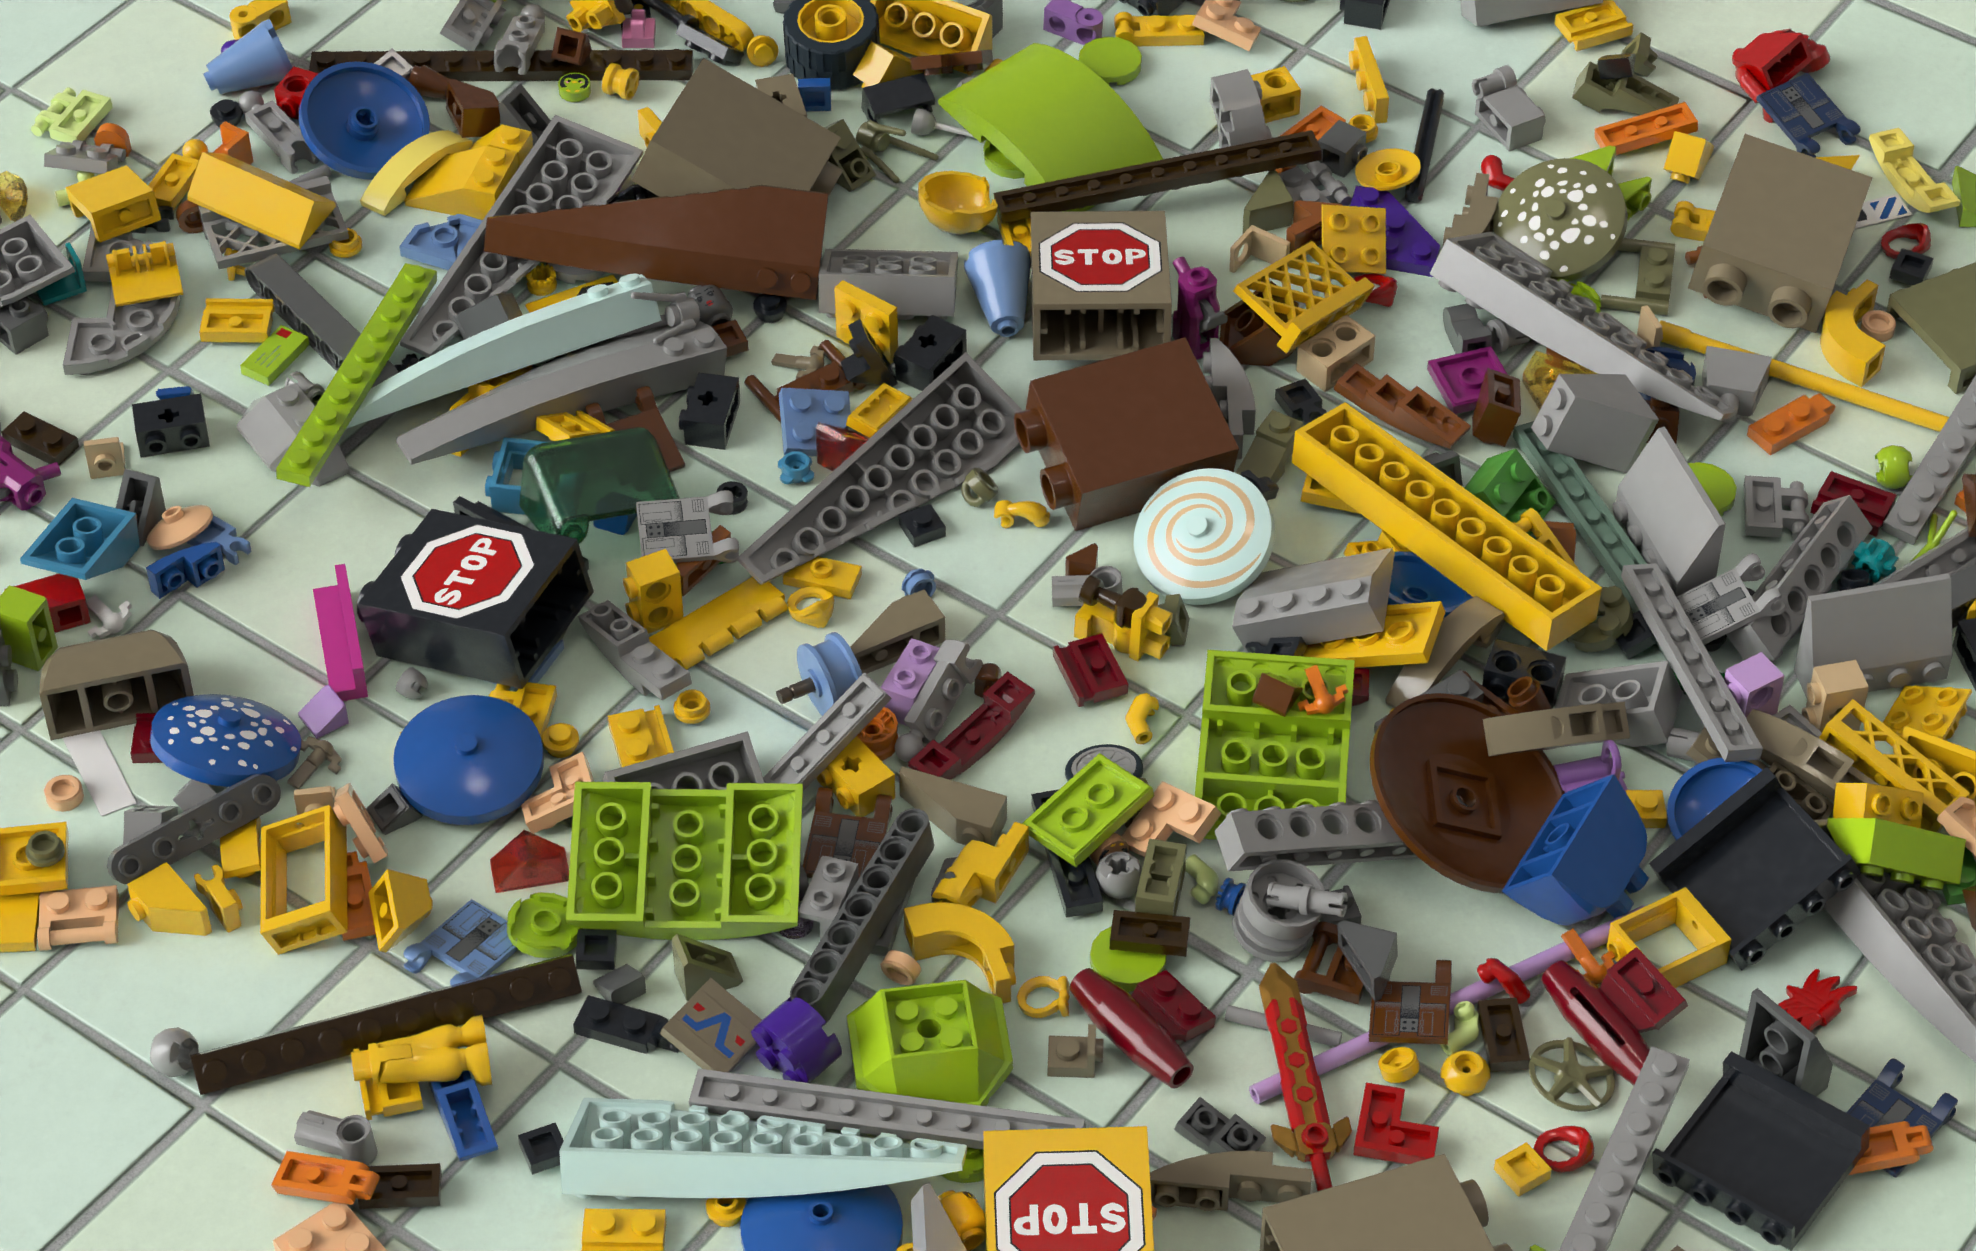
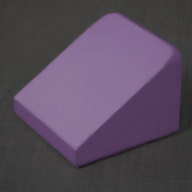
(324, 712)

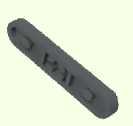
(226, 810)

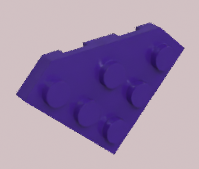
(1407, 242)

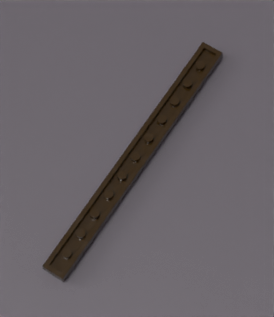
(479, 65)

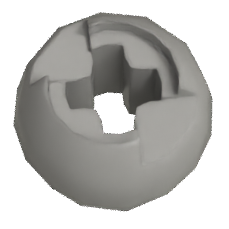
(1118, 875)
(172, 1052)

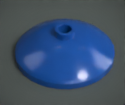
(1419, 582)
(1703, 790)

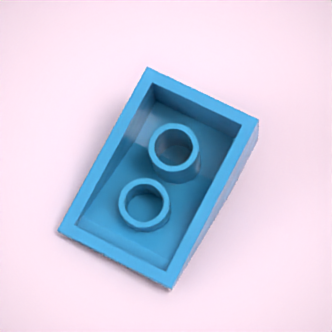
(85, 541)

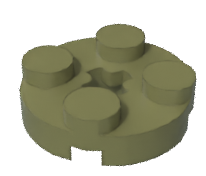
(1616, 620)

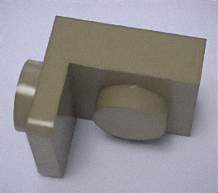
(1074, 1055)

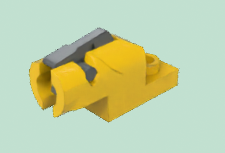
(982, 869)

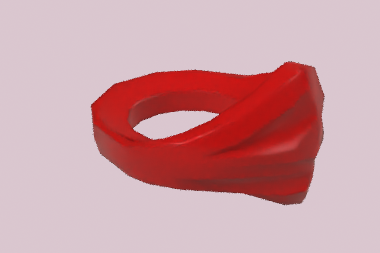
(1911, 231)
(1385, 293)
(1575, 1136)

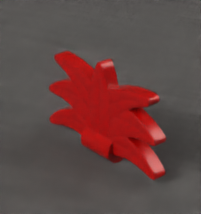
(1817, 1000)

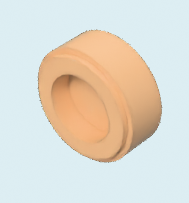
(1878, 325)
(63, 793)
(900, 967)

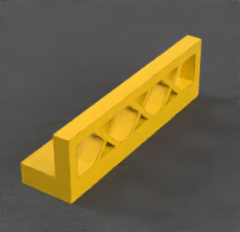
(1889, 768)

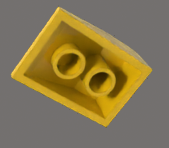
(464, 182)

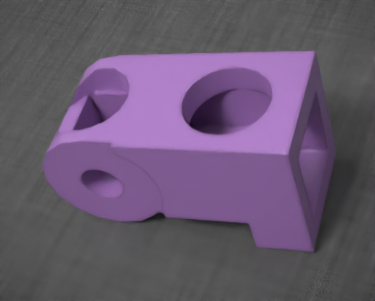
(1073, 21)

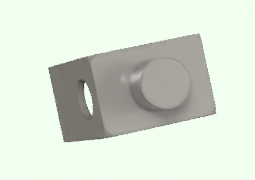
(1736, 378)

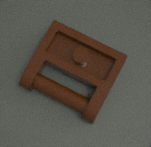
(1340, 979)

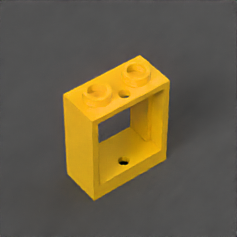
(1694, 922)

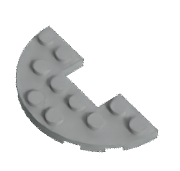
(127, 329)

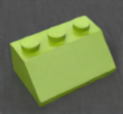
(1900, 851)

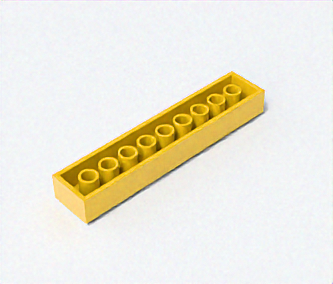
(1446, 525)

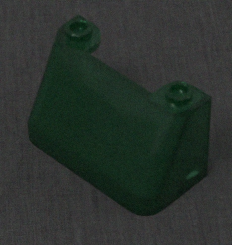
(592, 480)

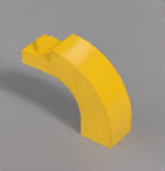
(1843, 343)
(964, 932)

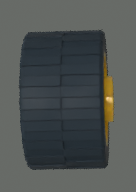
(829, 38)

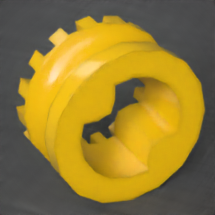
(542, 287)

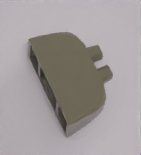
(110, 681)

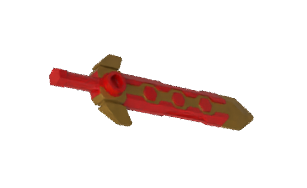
(1301, 1086)

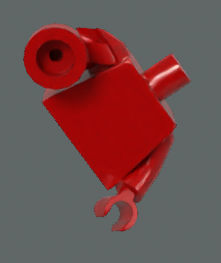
(1775, 60)

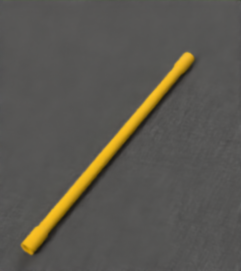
(1685, 338)

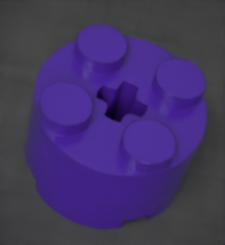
(795, 1041)

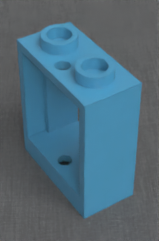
(511, 456)

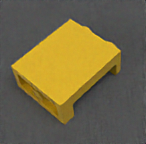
(114, 202)

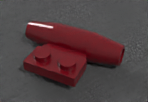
(1611, 1017)
(1146, 1021)

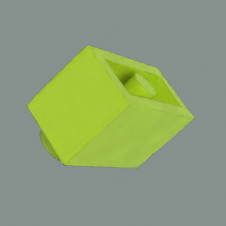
(27, 627)

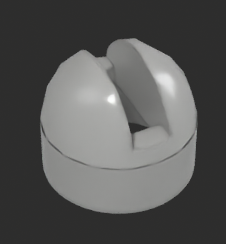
(411, 683)

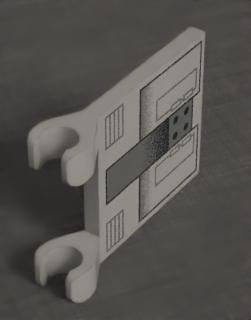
(685, 528)
(1726, 603)

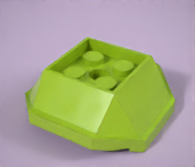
(931, 1042)

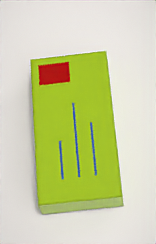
(274, 355)

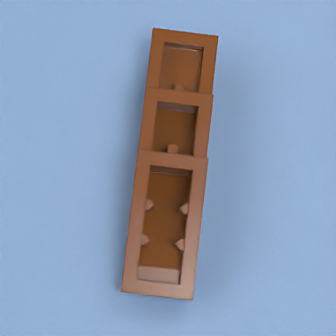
(1405, 410)

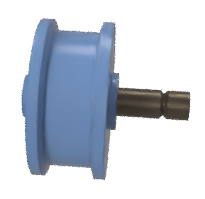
(825, 672)

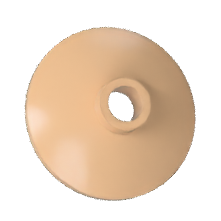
(179, 526)

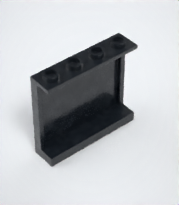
(1757, 867)
(1763, 1152)

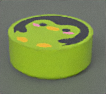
(574, 87)

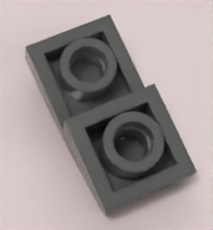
(1215, 1132)

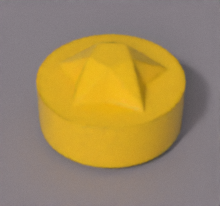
(1399, 1064)

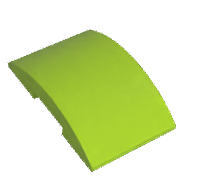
(1051, 117)
(1268, 759)
(685, 859)

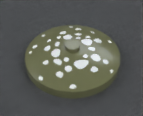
(1563, 216)

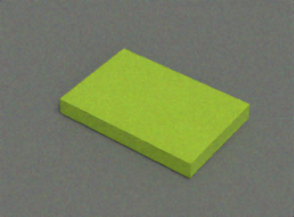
(1088, 809)

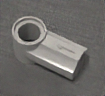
(1067, 588)
(342, 1137)

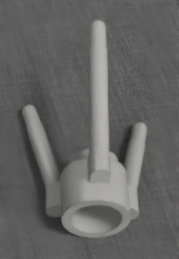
(681, 313)

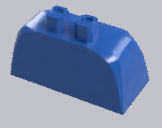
(1583, 857)

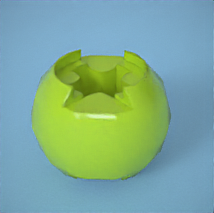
(1893, 467)

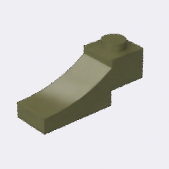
(1622, 94)
(1271, 446)

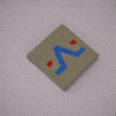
(713, 1028)

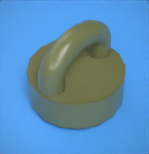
(981, 484)

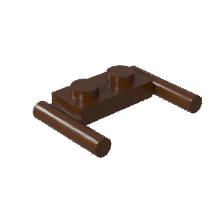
(825, 378)

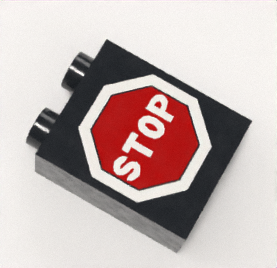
(475, 597)

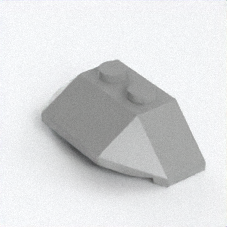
(273, 425)

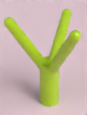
(1935, 538)

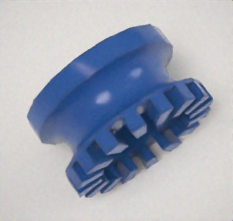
(1230, 896)

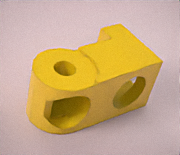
(248, 16)

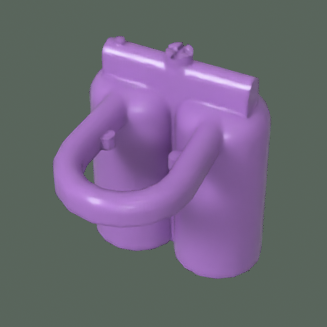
(1584, 771)

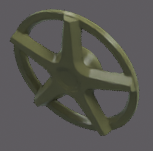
(1570, 1075)

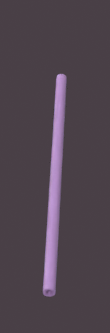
(1477, 991)

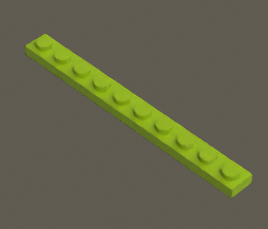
(356, 375)

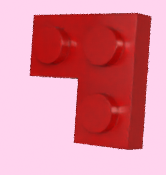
(1383, 1134)

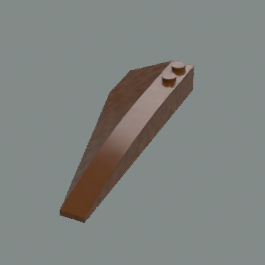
(727, 238)

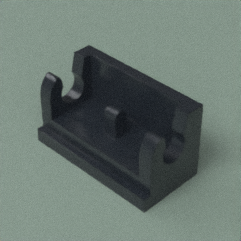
(897, 96)

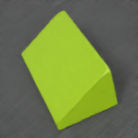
(1965, 189)

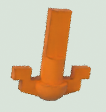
(1324, 702)
(1594, 971)

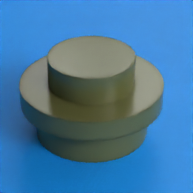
(44, 849)

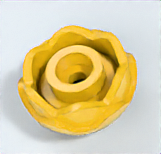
(1461, 1082)

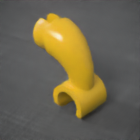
(1030, 510)

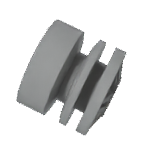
(1274, 932)

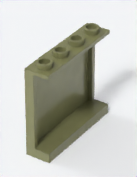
(1945, 319)

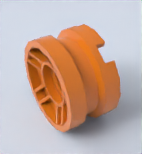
(881, 734)

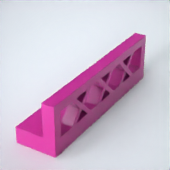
(340, 638)

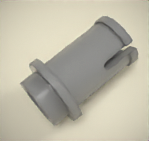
(312, 391)

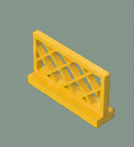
(1319, 311)

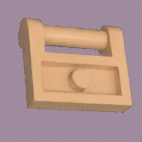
(78, 916)

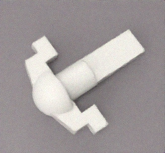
(111, 621)

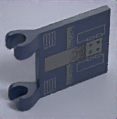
(1806, 111)
(1884, 1106)

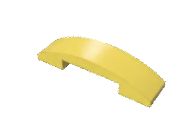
(1907, 176)
(389, 184)

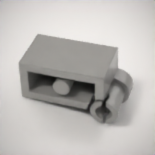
(1507, 109)

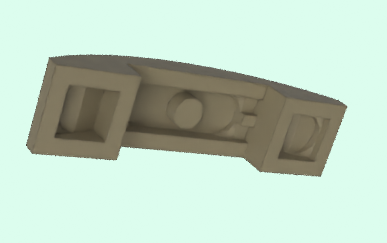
(1456, 634)

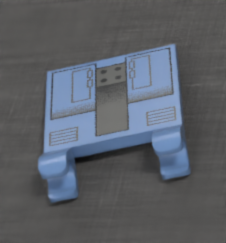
(468, 941)

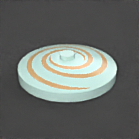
(1204, 536)

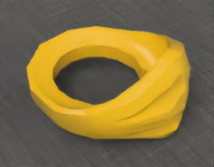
(817, 613)

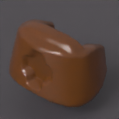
(986, 678)

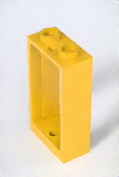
(317, 921)

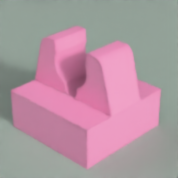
(638, 30)

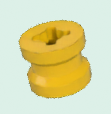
(620, 81)

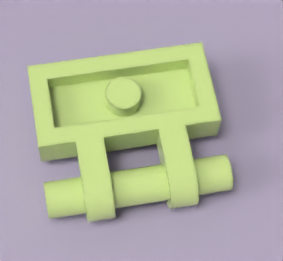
(72, 116)

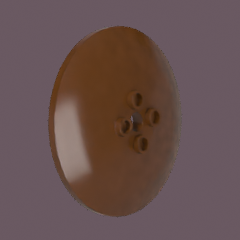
(1439, 750)

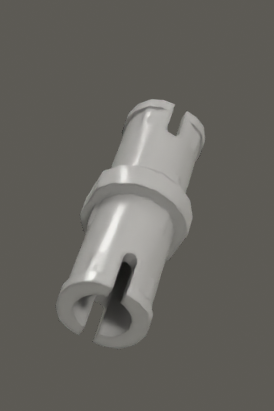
(1307, 899)

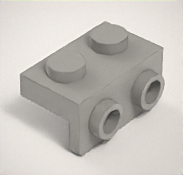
(472, 22)
(828, 890)

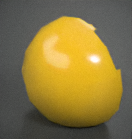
(956, 201)

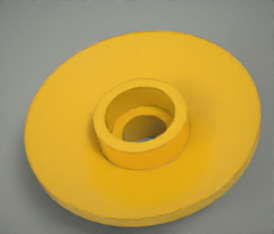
(1388, 169)

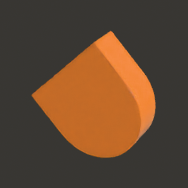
(113, 134)

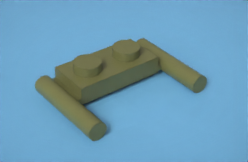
(1653, 277)

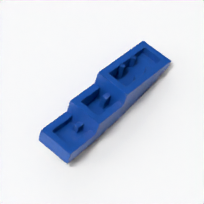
(464, 1116)

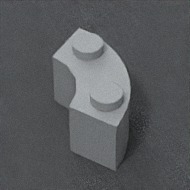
(1238, 109)

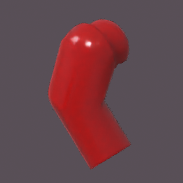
(1497, 179)
(1509, 979)

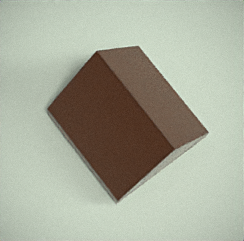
(571, 46)
(1082, 561)
(1276, 693)

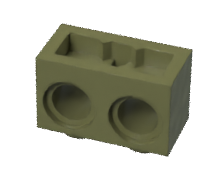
(1161, 878)

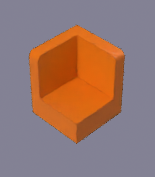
(235, 143)

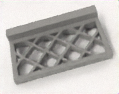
(217, 226)

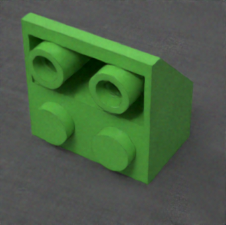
(1510, 486)

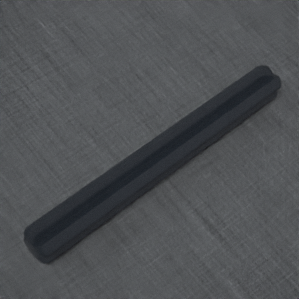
(1425, 142)

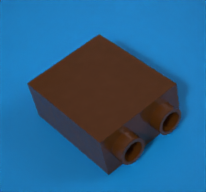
(1123, 431)

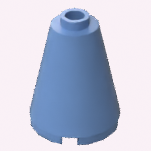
(249, 62)
(1000, 283)

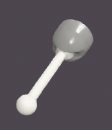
(925, 123)

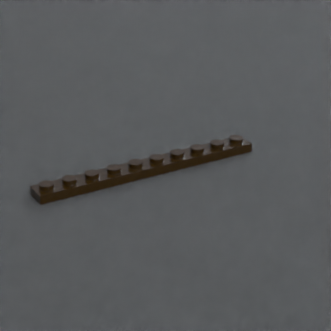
(1158, 176)
(384, 1022)

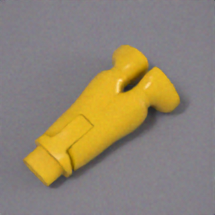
(428, 1056)

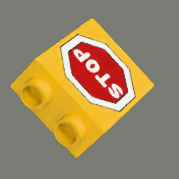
(1068, 1189)

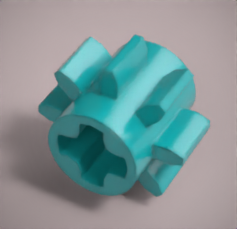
(1875, 558)

